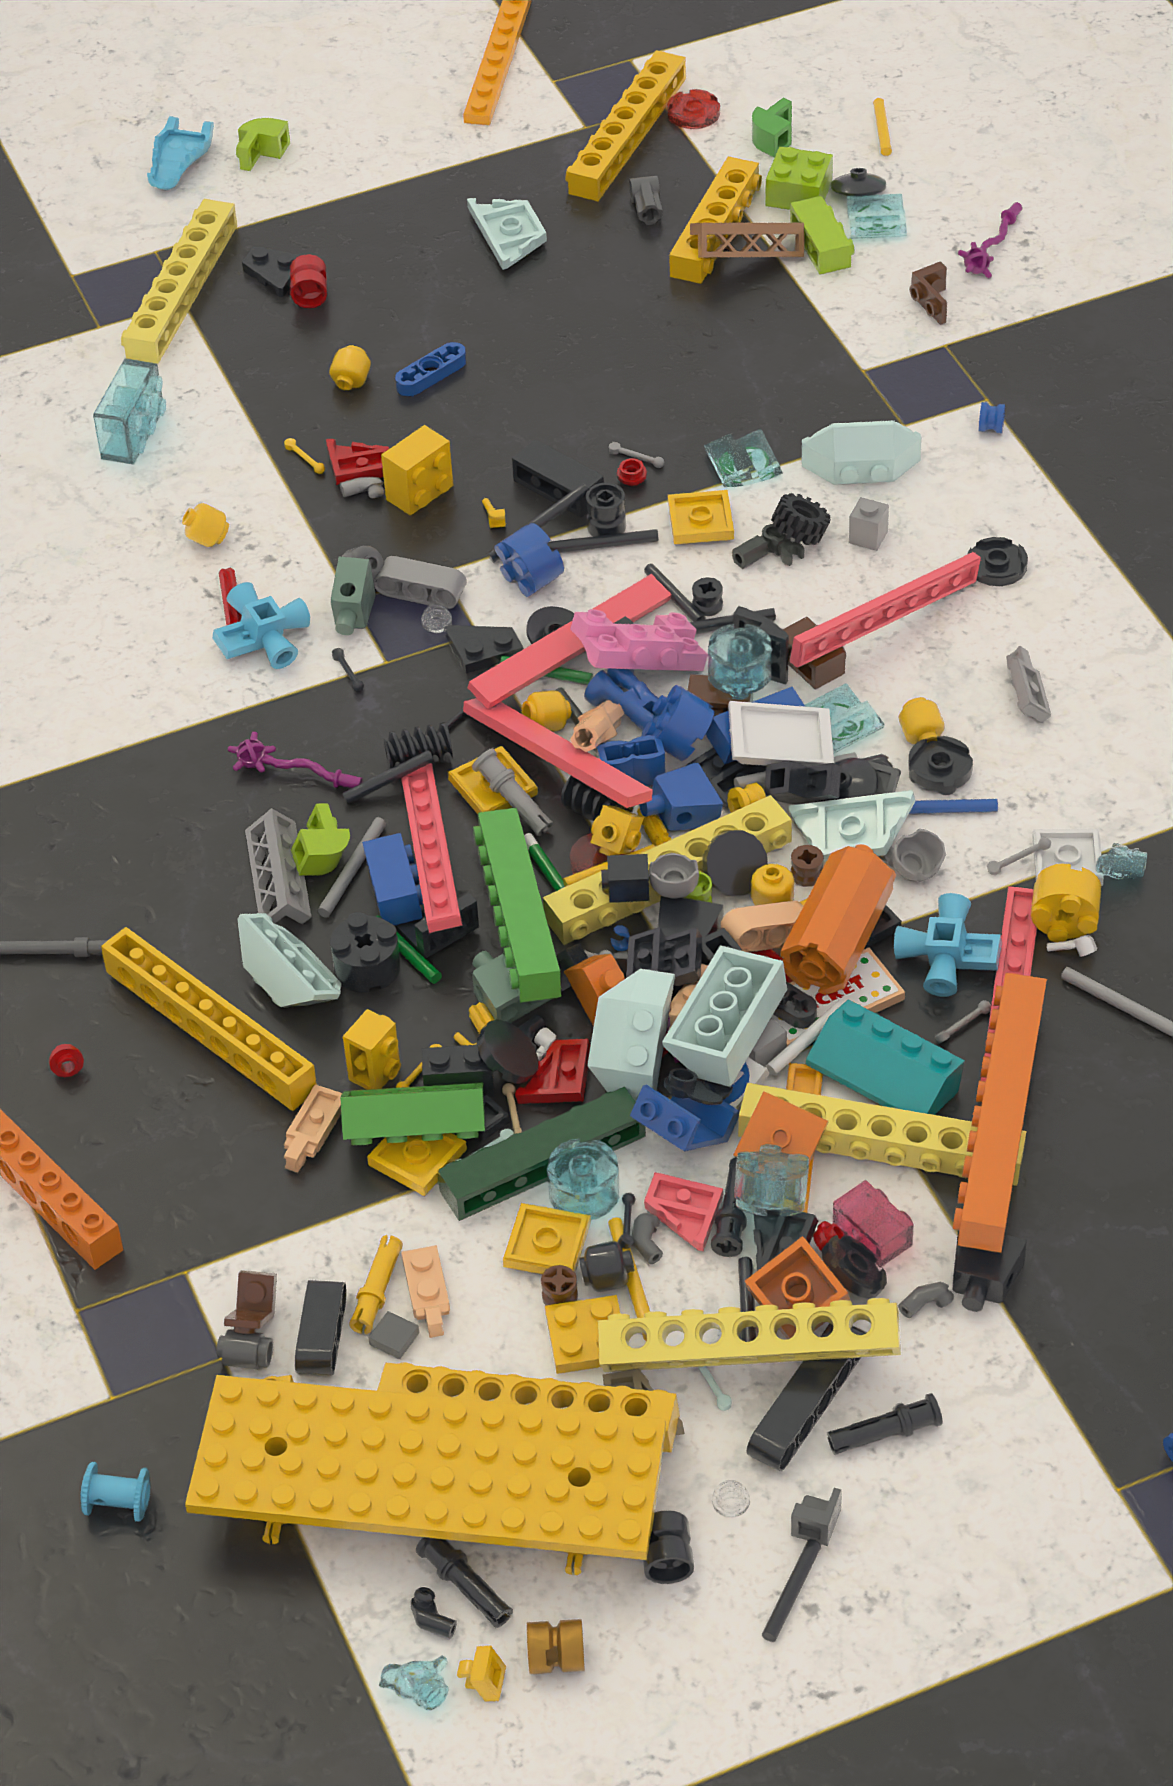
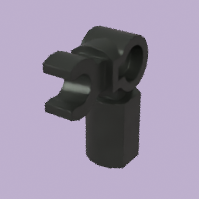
(769, 541)

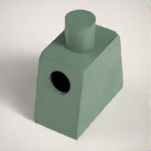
(349, 606)
(494, 990)

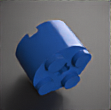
(529, 559)
(679, 721)

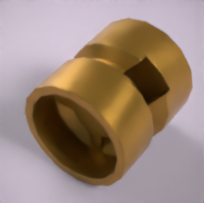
(542, 1648)

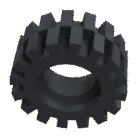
(800, 519)

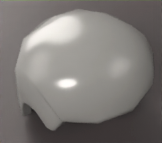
(918, 855)
(673, 875)

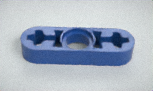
(415, 379)

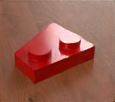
(355, 461)
(559, 1075)

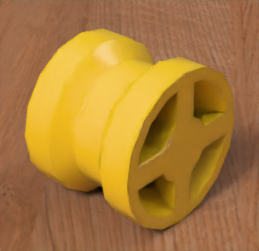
(739, 798)

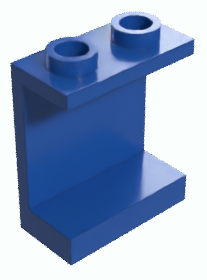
(685, 1121)

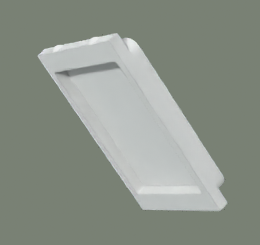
(780, 734)

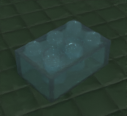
(129, 411)

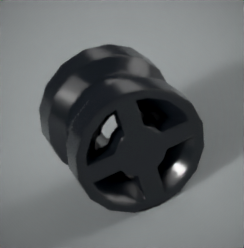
(707, 596)

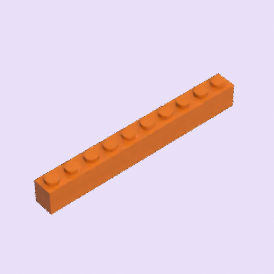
(1001, 1114)

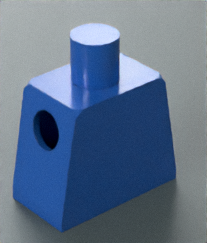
(683, 799)

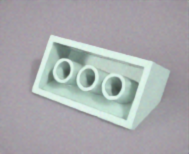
(726, 1014)

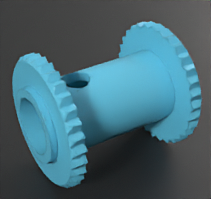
(115, 1491)

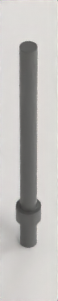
(79, 947)

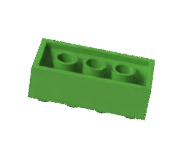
(413, 1111)

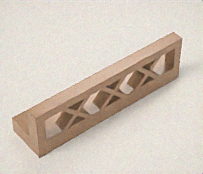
(744, 230)

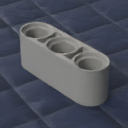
(420, 582)

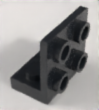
(427, 943)

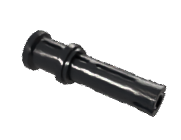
(725, 1229)
(901, 1420)
(453, 1567)

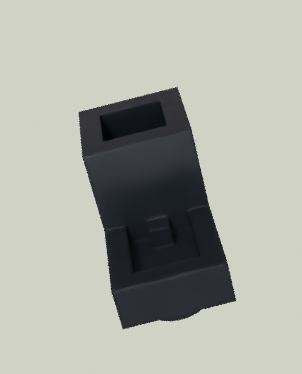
(802, 784)

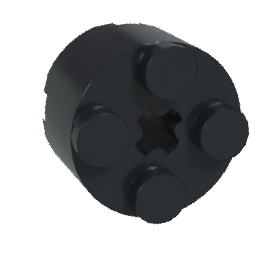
(365, 952)

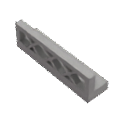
(286, 883)

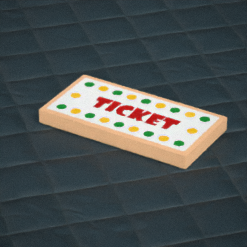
(868, 986)

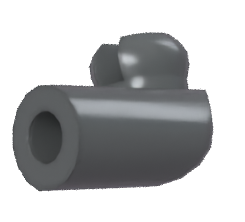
(642, 1233)
(923, 1294)

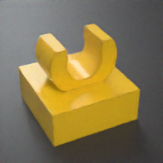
(484, 1673)

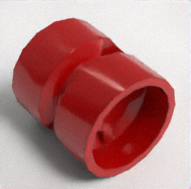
(308, 281)

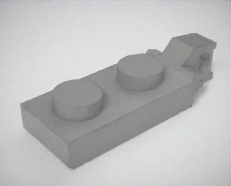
(1028, 685)

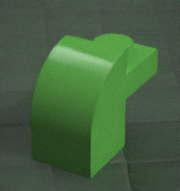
(772, 127)

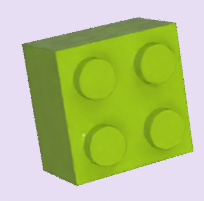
(797, 176)

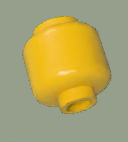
(350, 367)
(205, 525)
(547, 709)
(921, 720)
(772, 885)

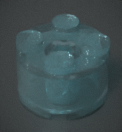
(739, 660)
(583, 1178)
(771, 1181)

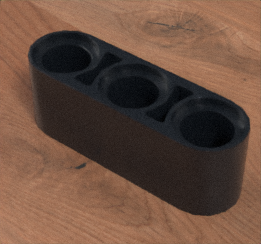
(320, 1327)

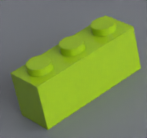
(823, 235)

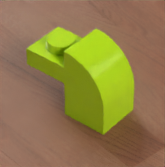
(261, 137)
(321, 845)

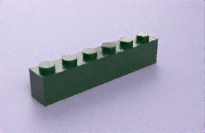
(523, 1158)

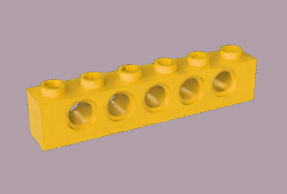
(722, 203)

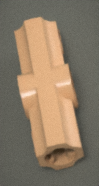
(597, 726)

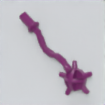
(977, 258)
(252, 754)

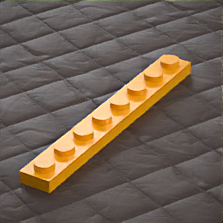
(496, 62)

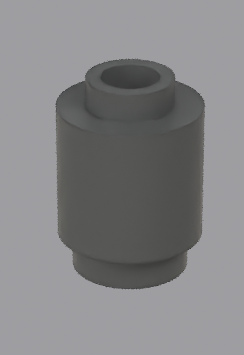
(245, 1350)

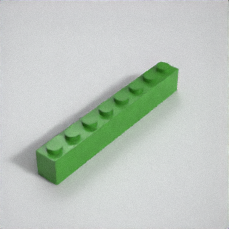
(518, 906)

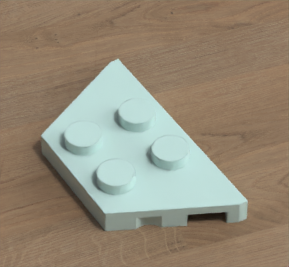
(508, 228)
(853, 821)

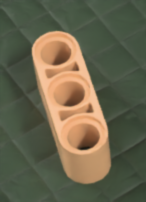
(762, 925)

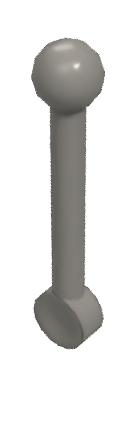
(614, 448)
(995, 867)
(983, 1007)

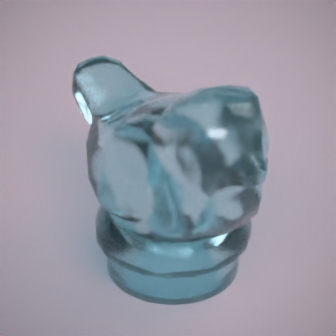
(1122, 862)
(417, 1681)

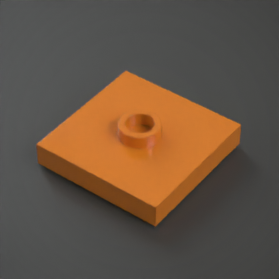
(782, 1125)

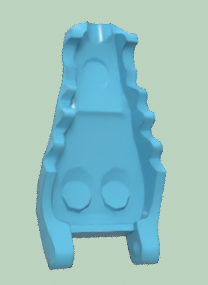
(176, 151)

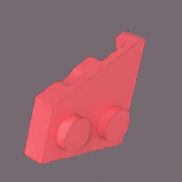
(684, 1206)

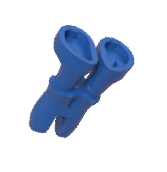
(635, 702)

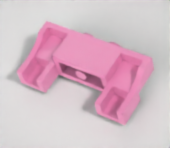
(660, 646)

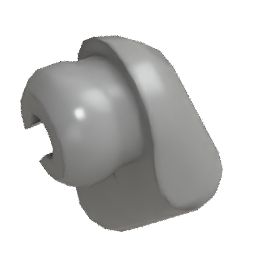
(362, 484)

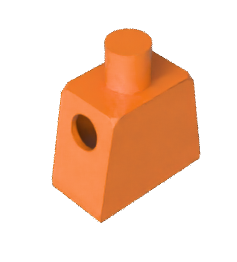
(592, 979)

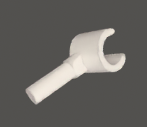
(1084, 945)
(544, 1040)

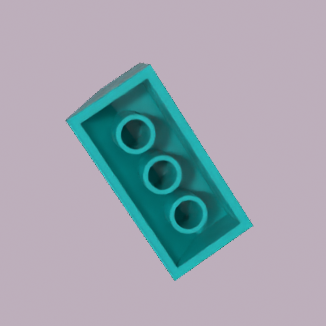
(885, 1061)

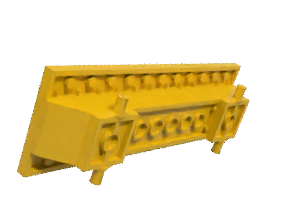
(429, 1467)

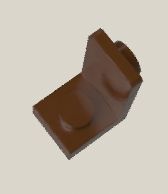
(925, 289)
(254, 1301)

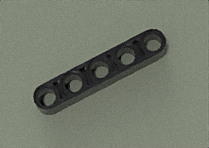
(799, 1407)

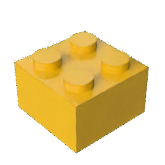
(417, 470)

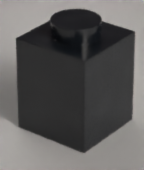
(626, 878)

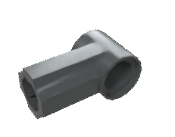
(646, 196)

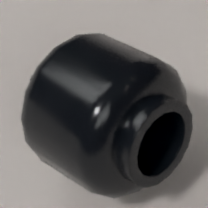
(606, 1266)

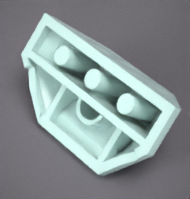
(861, 452)
(284, 964)
(631, 1031)

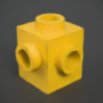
(616, 831)

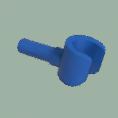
(621, 945)

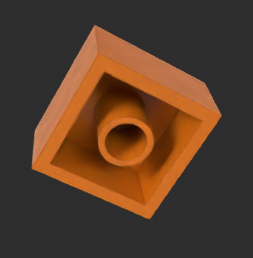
(794, 1278)

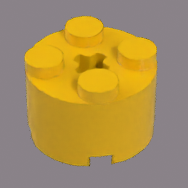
(1066, 902)

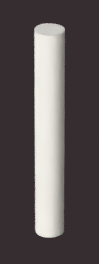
(800, 1042)

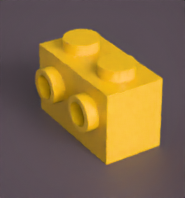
(372, 1051)

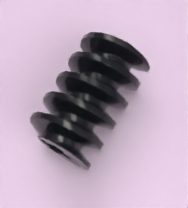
(408, 747)
(585, 800)

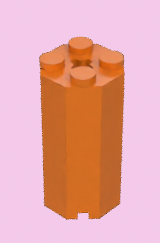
(837, 919)

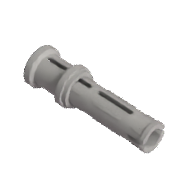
(503, 782)

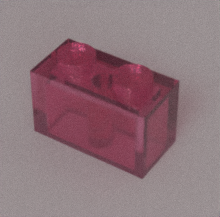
(874, 1221)

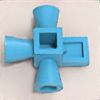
(261, 626)
(948, 945)

